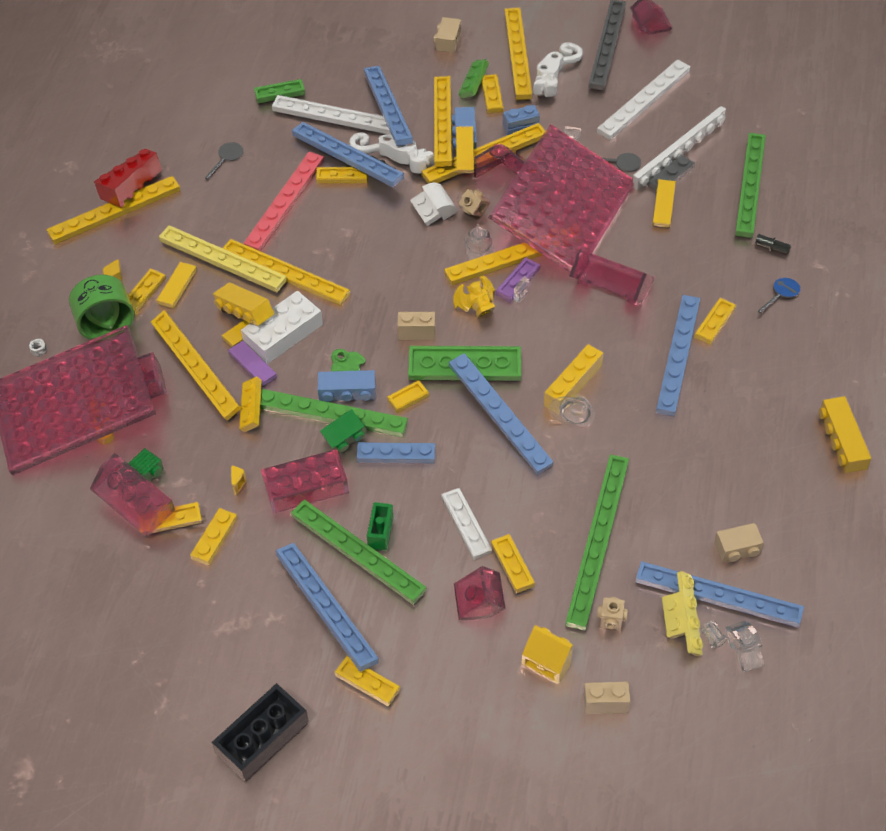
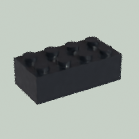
(260, 732)

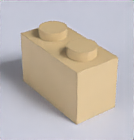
(447, 34)
(416, 325)
(739, 542)
(606, 697)

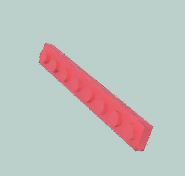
(284, 201)

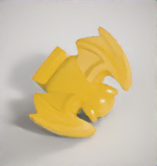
(477, 299)

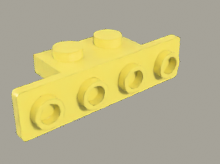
(682, 615)

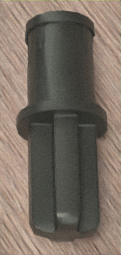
(772, 243)

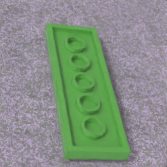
(491, 361)

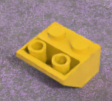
(547, 654)

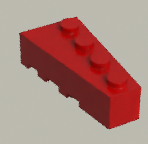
(128, 177)

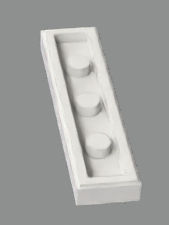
(466, 524)

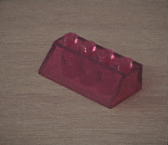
(131, 495)

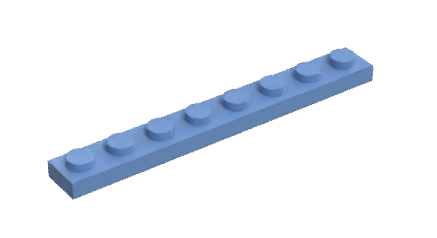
(388, 106)
(348, 154)
(678, 356)
(501, 414)
(723, 595)
(327, 607)

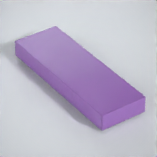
(527, 269)
(252, 363)

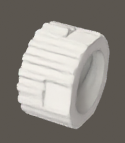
(34, 344)

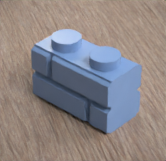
(520, 118)

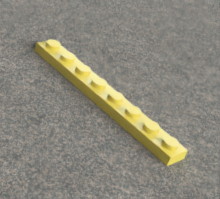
(223, 258)

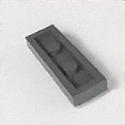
(673, 171)

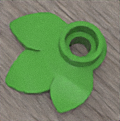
(349, 363)

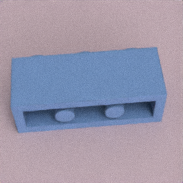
(464, 117)
(347, 385)

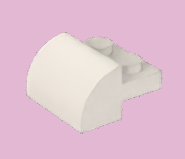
(433, 203)

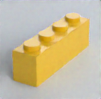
(243, 304)
(575, 375)
(845, 434)

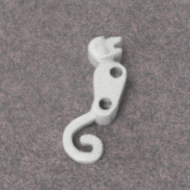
(549, 68)
(405, 154)

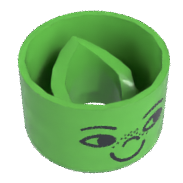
(100, 306)

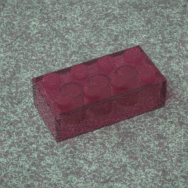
(307, 478)

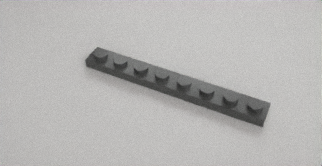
(607, 45)

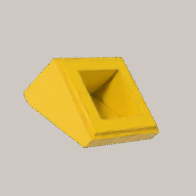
(113, 269)
(238, 479)

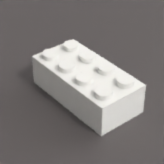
(290, 324)

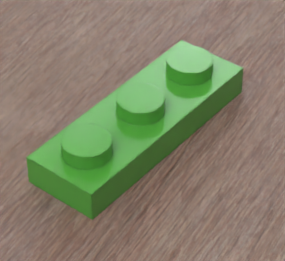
(473, 78)
(285, 89)

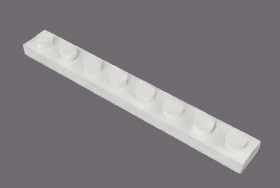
(643, 99)
(330, 114)
(678, 148)

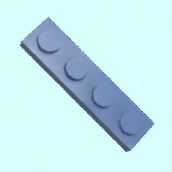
(395, 452)

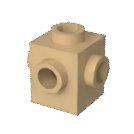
(474, 202)
(612, 613)

